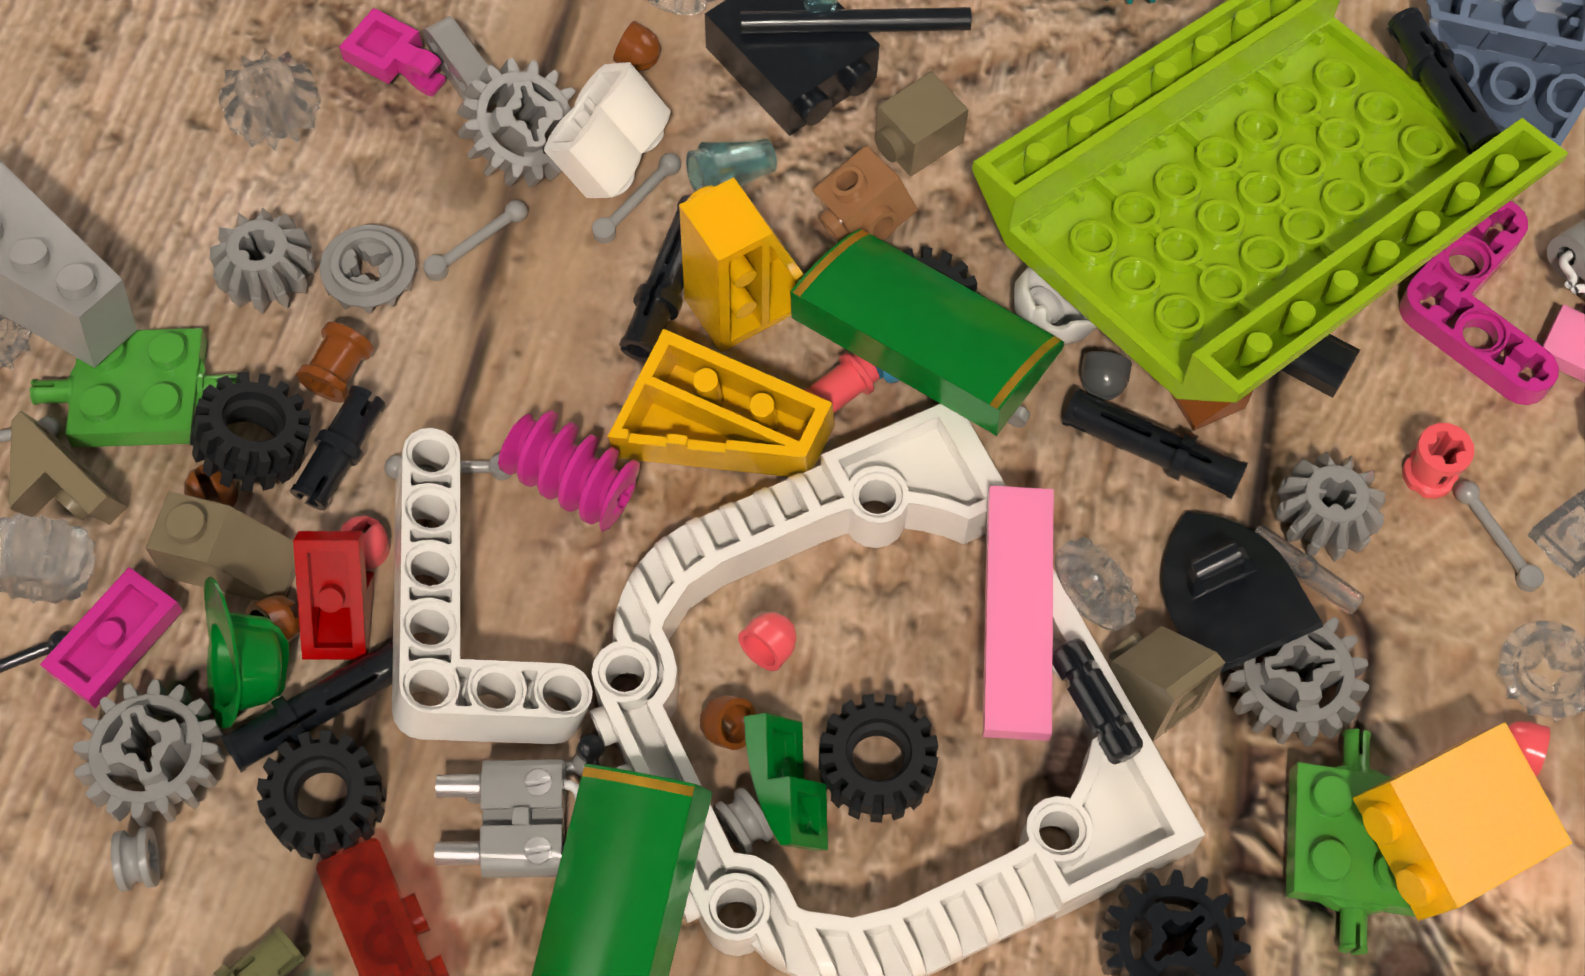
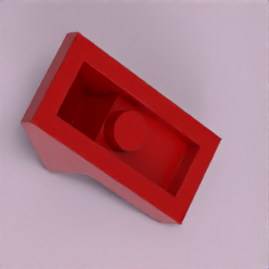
(333, 594)

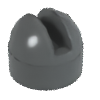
(1105, 374)

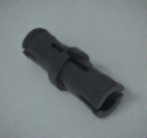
(338, 448)

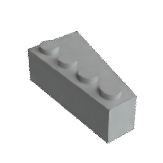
(56, 280)

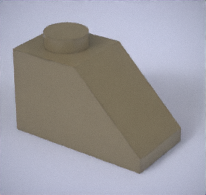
(217, 541)
(1164, 677)

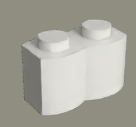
(608, 131)

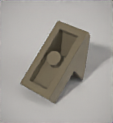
(47, 468)

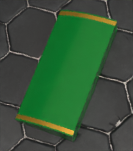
(924, 329)
(623, 875)

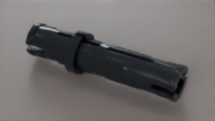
(1433, 65)
(659, 298)
(1155, 443)
(310, 708)

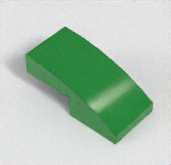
(789, 802)

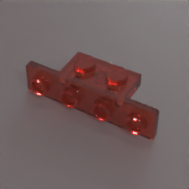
(374, 916)

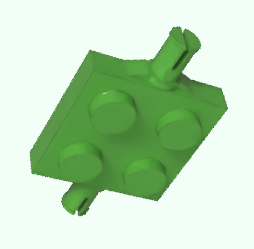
(137, 393)
(1329, 848)

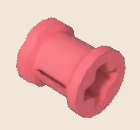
(1438, 460)

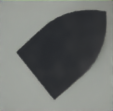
(1232, 590)

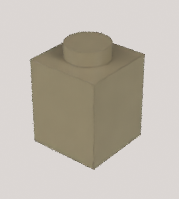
(920, 124)

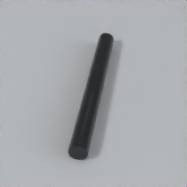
(856, 20)

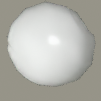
(1048, 309)

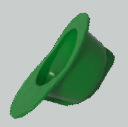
(243, 659)

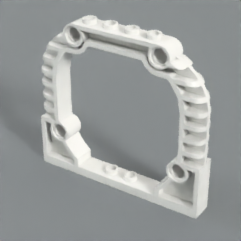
(934, 481)

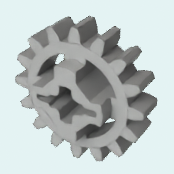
(498, 136)
(1293, 705)
(121, 746)

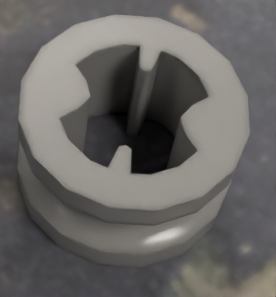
(743, 821)
(135, 859)

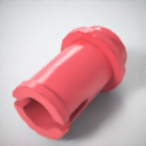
(846, 381)

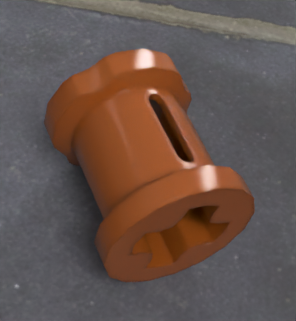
(335, 362)

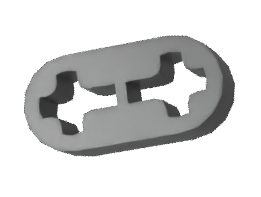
(457, 54)

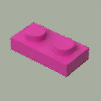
(111, 637)

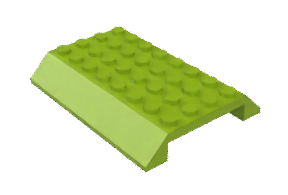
(1245, 192)

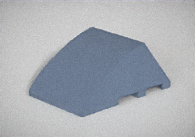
(1519, 58)

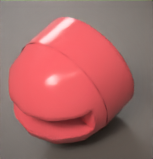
(375, 539)
(768, 640)
(1533, 742)

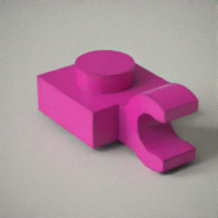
(391, 47)

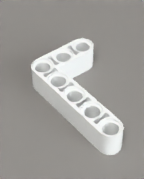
(437, 612)

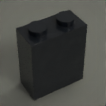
(791, 74)

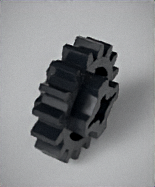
(1158, 924)

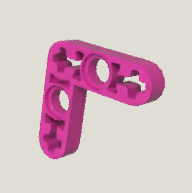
(1457, 294)

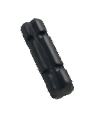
(1097, 701)

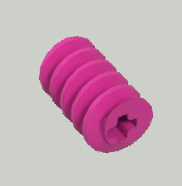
(567, 469)

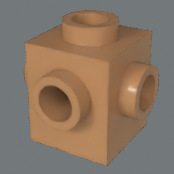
(863, 196)

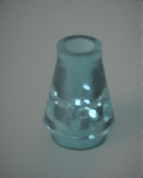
(721, 161)

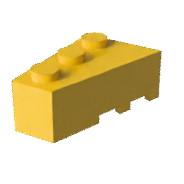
(733, 265)
(718, 414)

